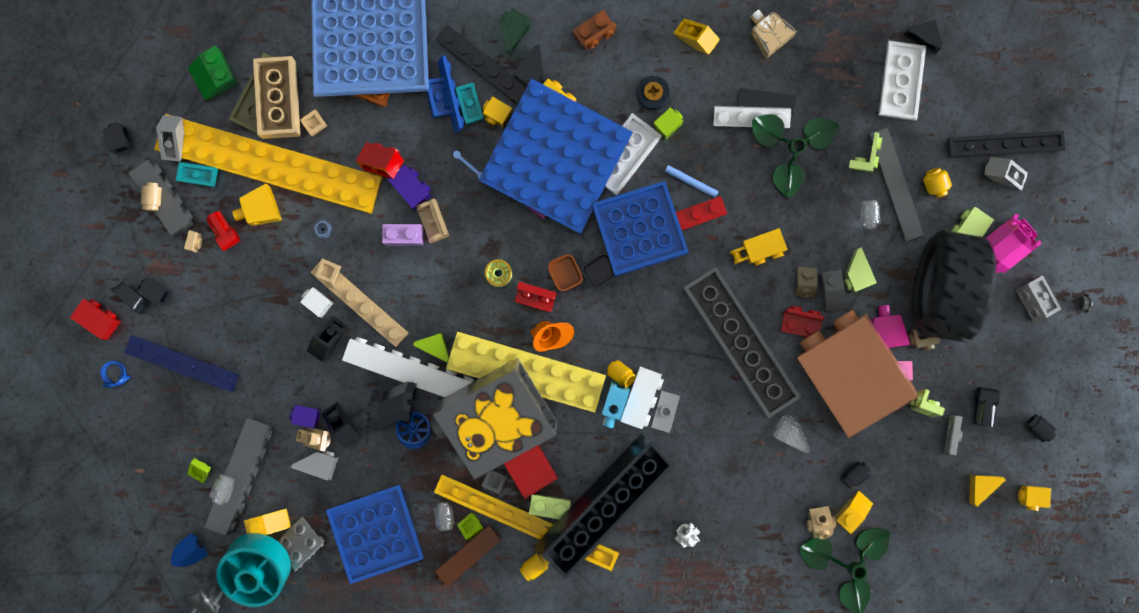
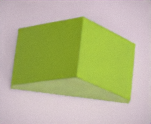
(435, 346)

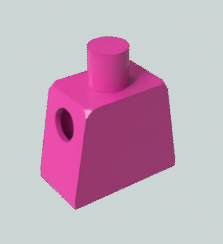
(890, 327)

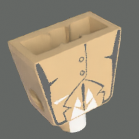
(770, 32)

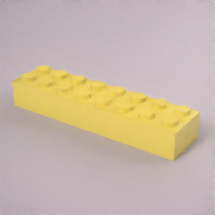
(552, 378)

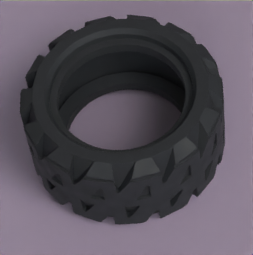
(954, 286)

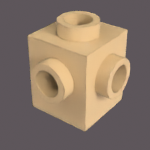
(821, 522)

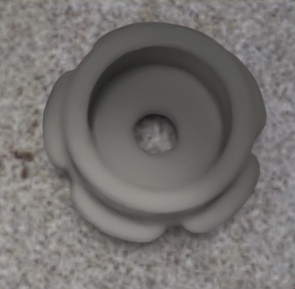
(1084, 303)

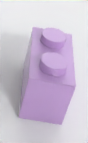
(403, 235)

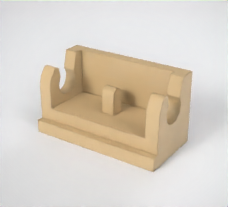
(432, 221)

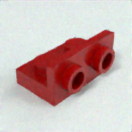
(535, 297)
(800, 322)

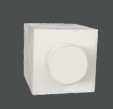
(316, 302)

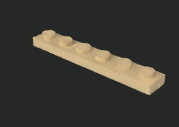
(365, 308)

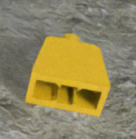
(258, 207)

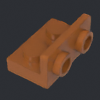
(594, 30)

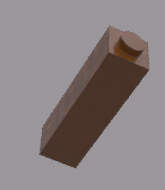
(467, 555)

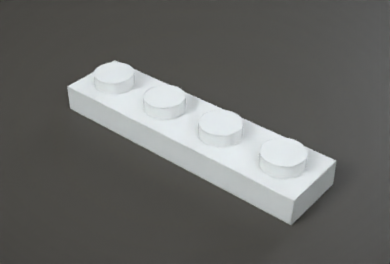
(743, 116)

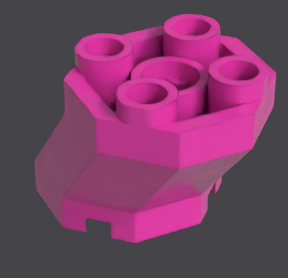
(1012, 242)

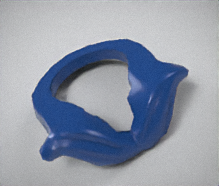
(122, 378)

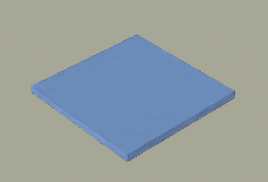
(369, 47)

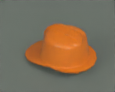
(551, 336)

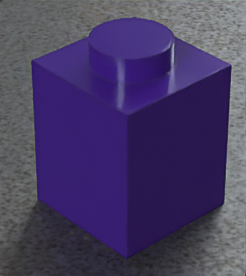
(305, 416)

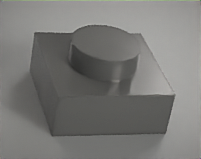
(494, 481)

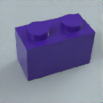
(410, 187)

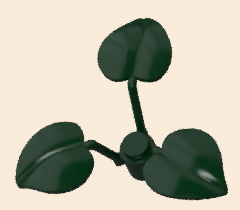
(768, 130)
(853, 594)

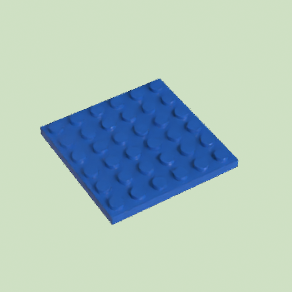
(555, 156)

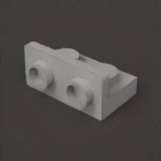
(1038, 299)

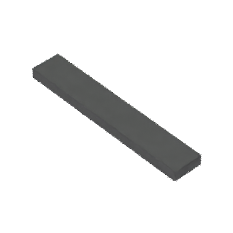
(897, 187)

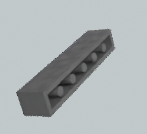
(242, 469)

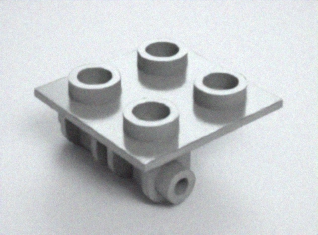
(300, 543)

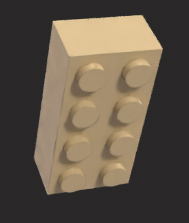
(276, 97)

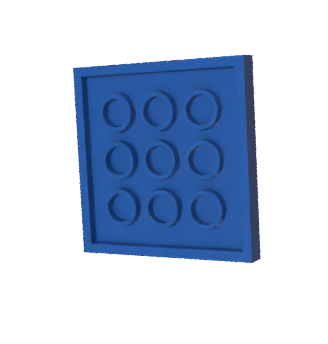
(640, 228)
(375, 534)

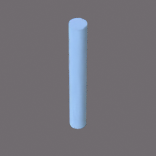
(691, 181)

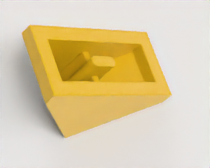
(982, 487)

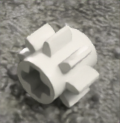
(687, 535)

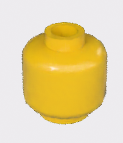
(937, 182)

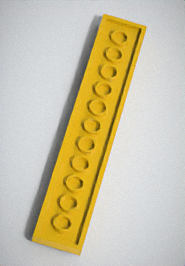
(279, 167)

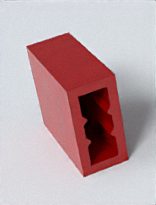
(531, 471)

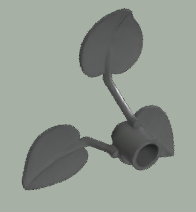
(206, 603)

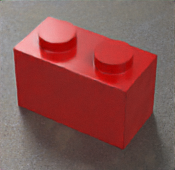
(380, 160)
(95, 319)

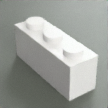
(642, 398)

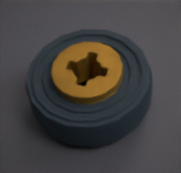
(653, 100)

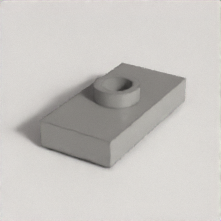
(665, 411)
(954, 435)

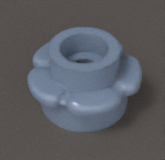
(322, 224)

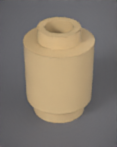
(151, 197)

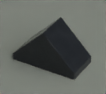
(925, 34)

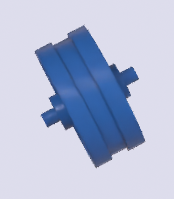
(413, 431)

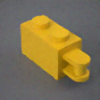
(761, 247)

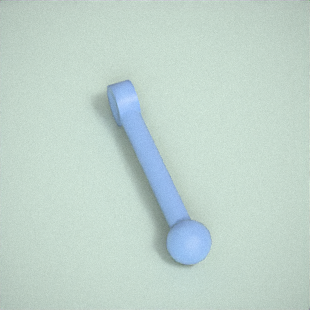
(457, 155)

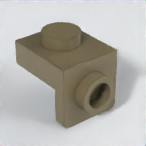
(806, 282)
(927, 343)

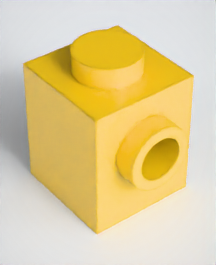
(496, 112)
(1034, 497)

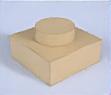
(313, 122)
(193, 241)
(328, 271)

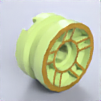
(496, 265)

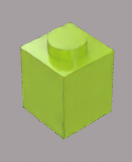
(668, 123)

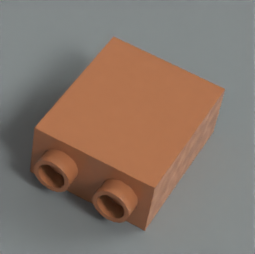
(856, 373)

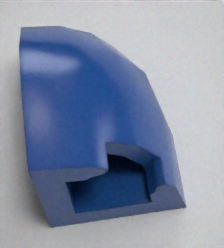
(187, 552)

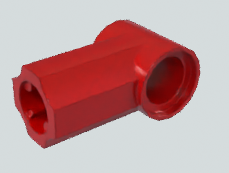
(225, 235)

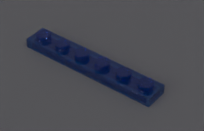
(181, 363)

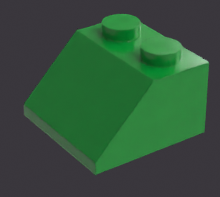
(212, 73)

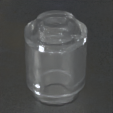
(870, 214)
(222, 489)
(444, 516)

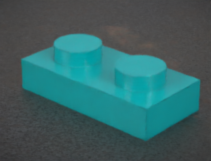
(469, 103)
(196, 174)

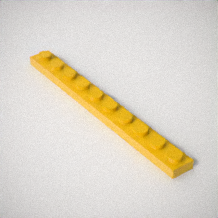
(511, 516)

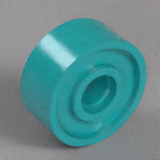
(253, 570)

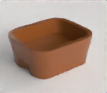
(565, 272)

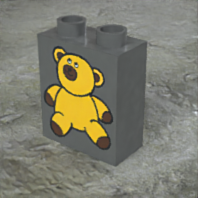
(494, 419)

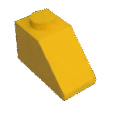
(697, 35)
(853, 512)
(268, 523)

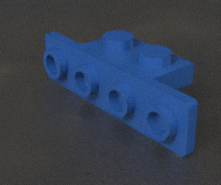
(442, 96)

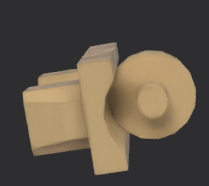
(314, 438)

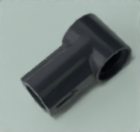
(986, 402)

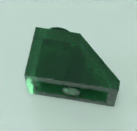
(514, 28)

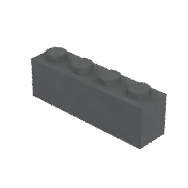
(171, 212)

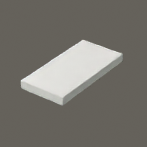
(902, 80)
(637, 149)

